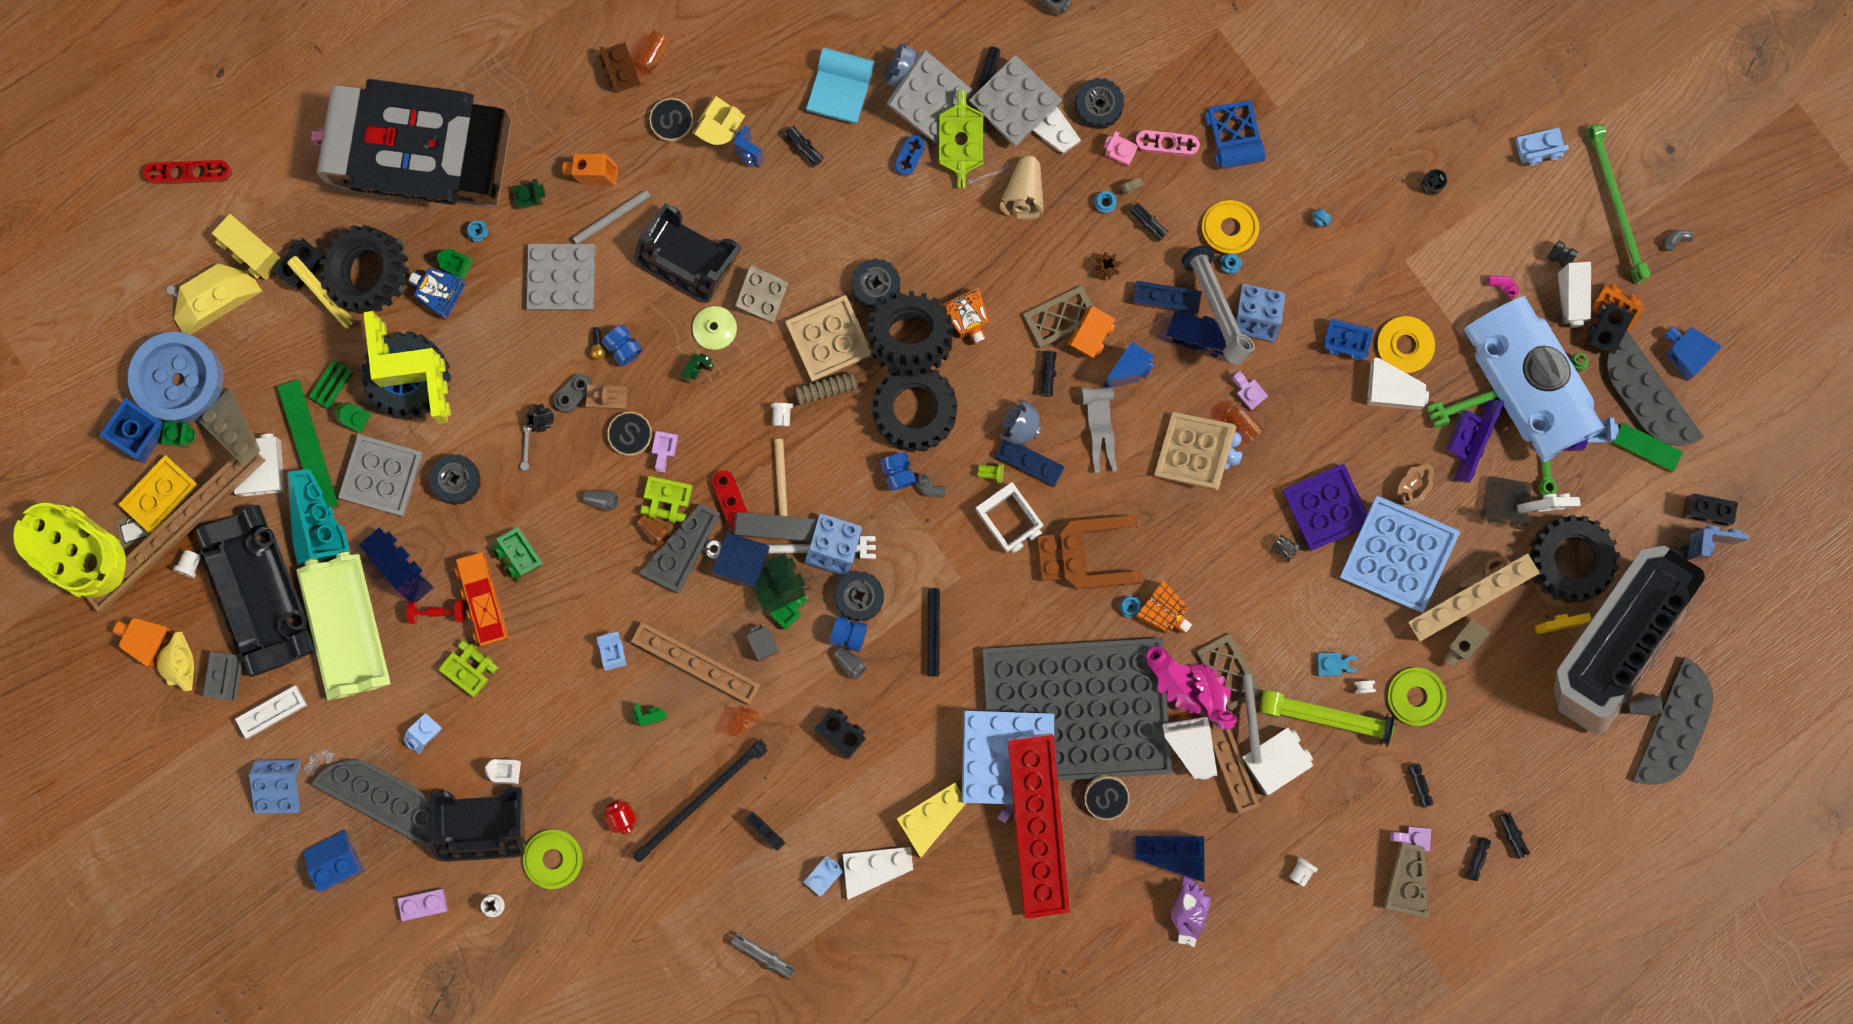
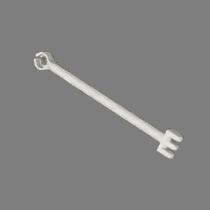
(862, 547)

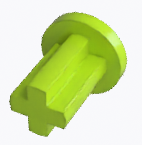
(992, 472)

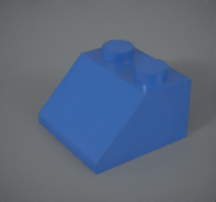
(1133, 365)
(133, 430)
(332, 862)

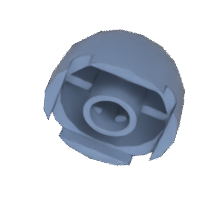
(900, 64)
(1021, 424)

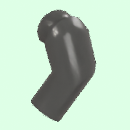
(1675, 237)
(928, 488)

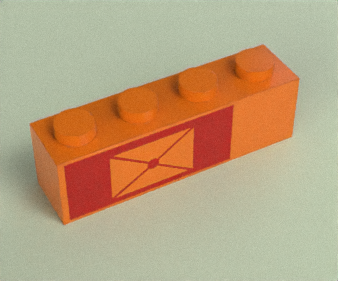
(482, 600)

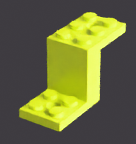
(406, 367)

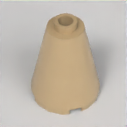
(1024, 190)

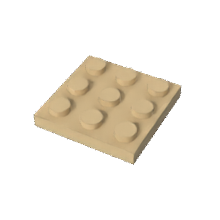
(829, 338)
(1195, 451)

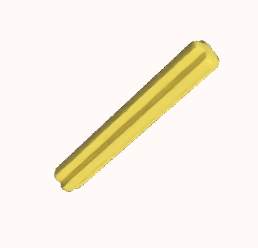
(316, 287)

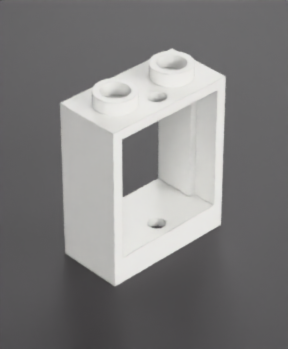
(998, 498)

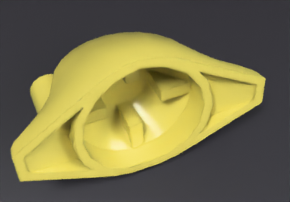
(176, 663)

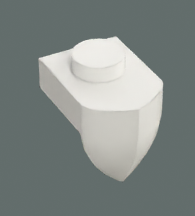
(503, 771)

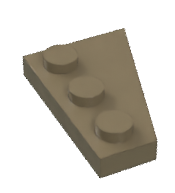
(1407, 884)

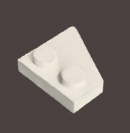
(1550, 503)

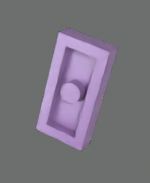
(422, 905)

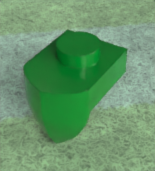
(454, 262)
(352, 416)

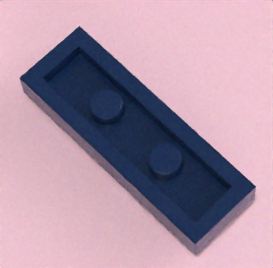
(1166, 297)
(1030, 462)

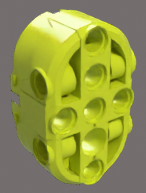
(48, 556)

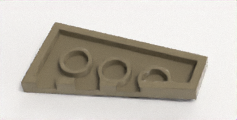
(231, 428)

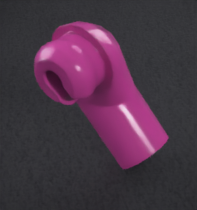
(1505, 283)

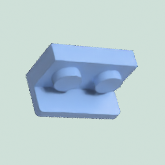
(1541, 146)

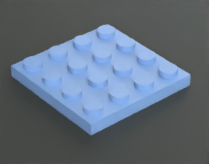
(1399, 553)
(986, 751)

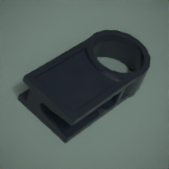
(765, 831)

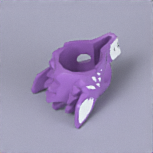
(1191, 908)

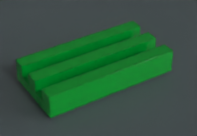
(348, 373)

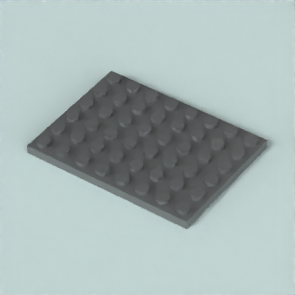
(1100, 701)

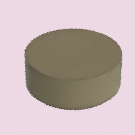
(1132, 185)

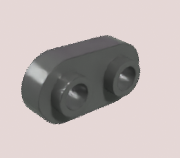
(575, 394)

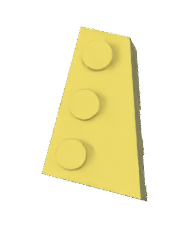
(246, 247)
(931, 817)

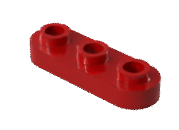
(728, 491)

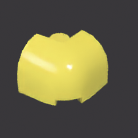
(718, 122)

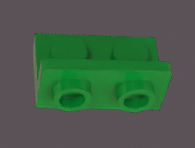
(515, 554)

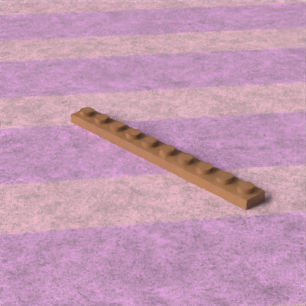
(179, 525)

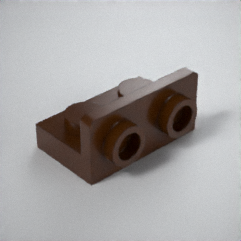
(619, 66)

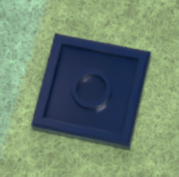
(741, 560)

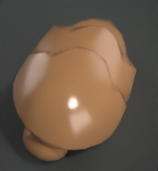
(1415, 485)

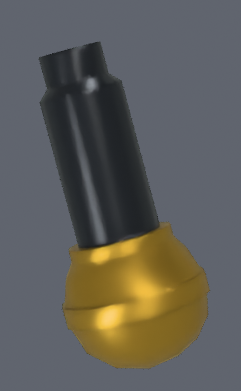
(597, 351)

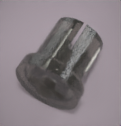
(1286, 548)

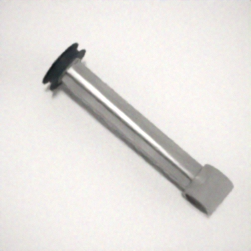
(1237, 345)

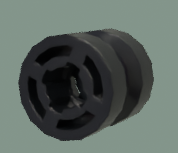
(1437, 179)
(1562, 254)

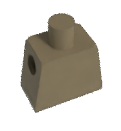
(1470, 632)

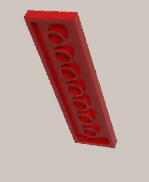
(1038, 825)

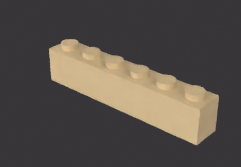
(1473, 597)

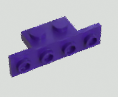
(1471, 438)

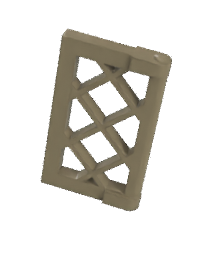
(1044, 309)
(1236, 655)

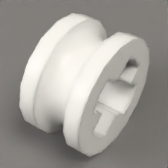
(1365, 687)

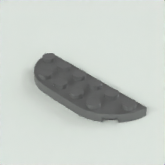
(1648, 396)
(1678, 727)
(379, 797)

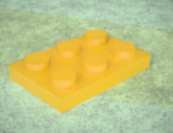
(159, 494)

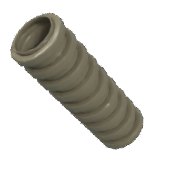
(826, 388)

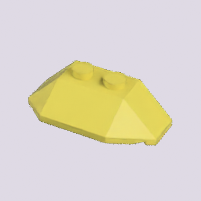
(213, 296)

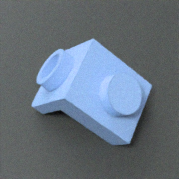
(1608, 434)
(611, 651)
(421, 733)
(823, 876)

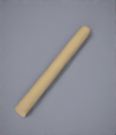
(781, 480)

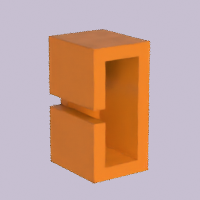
(1092, 332)

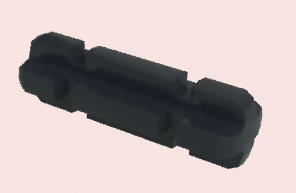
(1420, 785)
(1478, 859)

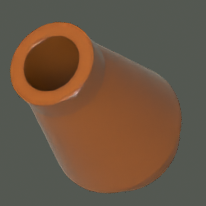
(654, 530)

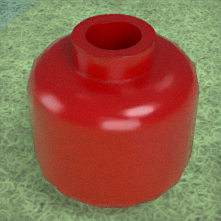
(620, 817)

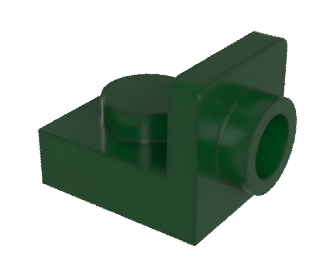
(529, 194)
(693, 368)

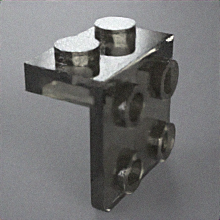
(1501, 502)

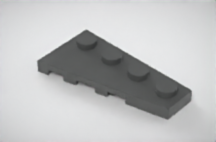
(678, 556)

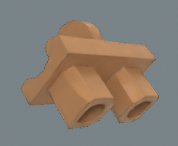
(606, 397)

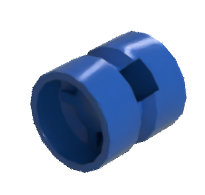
(622, 345)
(897, 470)
(848, 634)

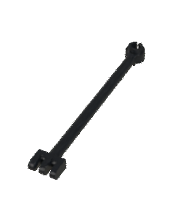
(757, 749)

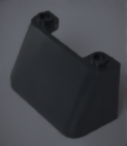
(684, 256)
(477, 826)

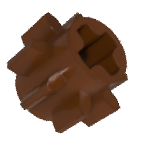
(1108, 273)

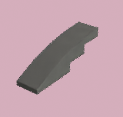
(774, 527)

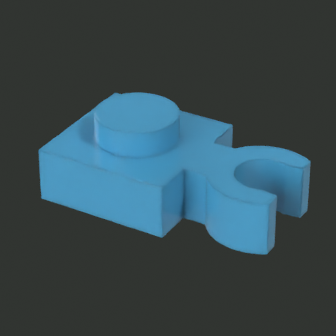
(1331, 664)

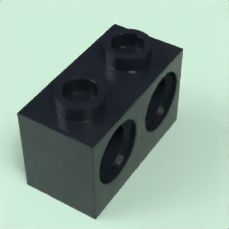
(311, 263)
(1616, 328)
(1710, 510)
(836, 738)

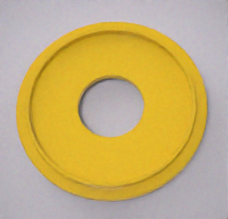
(1230, 244)
(1418, 331)

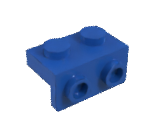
(747, 151)
(1348, 339)

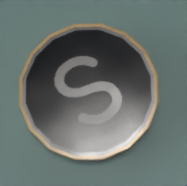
(671, 120)
(629, 434)
(1106, 797)

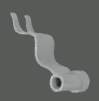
(1100, 422)

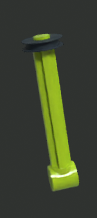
(1276, 705)

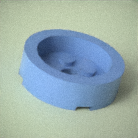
(154, 370)

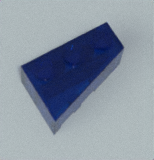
(1196, 333)
(396, 566)
(1172, 853)

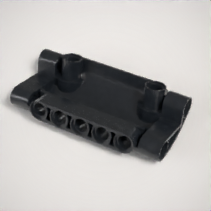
(254, 591)

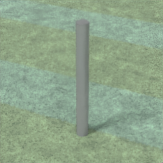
(620, 211)
(1252, 719)

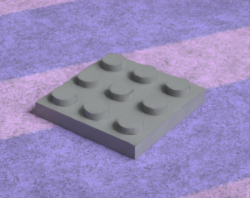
(926, 93)
(1015, 101)
(561, 277)
(381, 475)

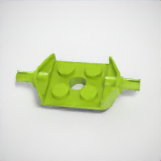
(966, 156)

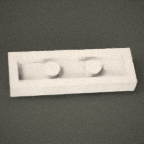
(271, 712)

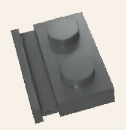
(223, 676)

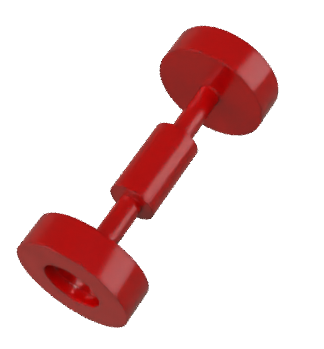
(413, 612)

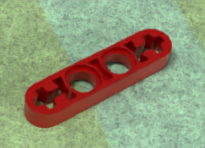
(187, 174)

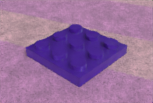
(1326, 507)

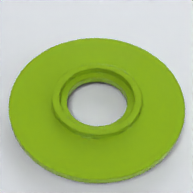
(1417, 678)
(539, 872)

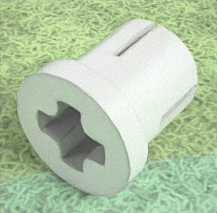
(781, 414)
(188, 564)
(1302, 871)
(499, 905)

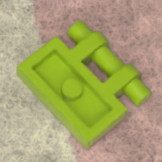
(666, 492)
(463, 673)

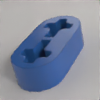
(914, 158)

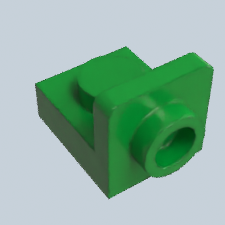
(178, 435)
(653, 715)

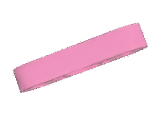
(1173, 136)

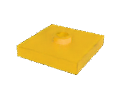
(1563, 622)

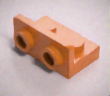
(1615, 294)

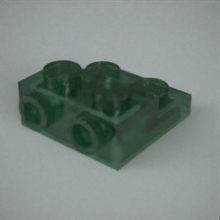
(778, 584)

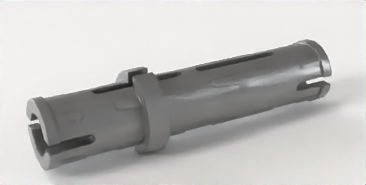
(765, 957)

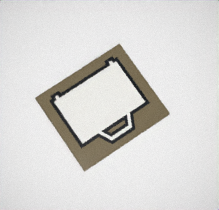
(130, 531)

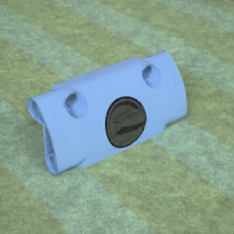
(1534, 378)

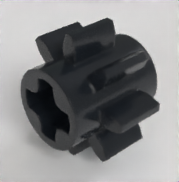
(539, 418)

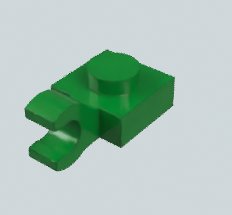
(789, 613)

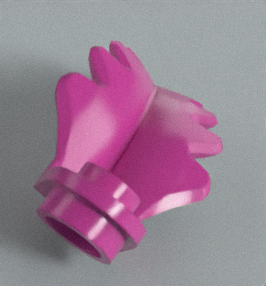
(1174, 679)
(1213, 696)

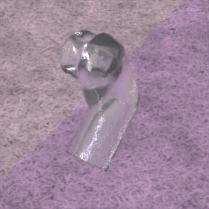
(318, 757)

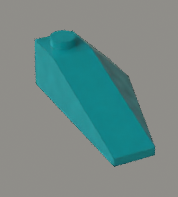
(314, 527)

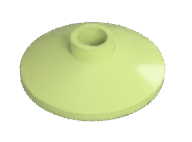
(717, 338)

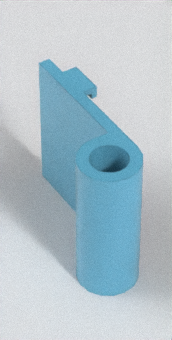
(840, 85)

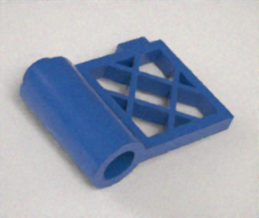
(1240, 151)

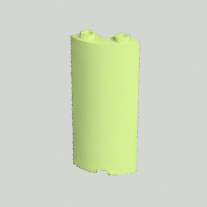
(343, 626)

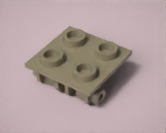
(761, 294)

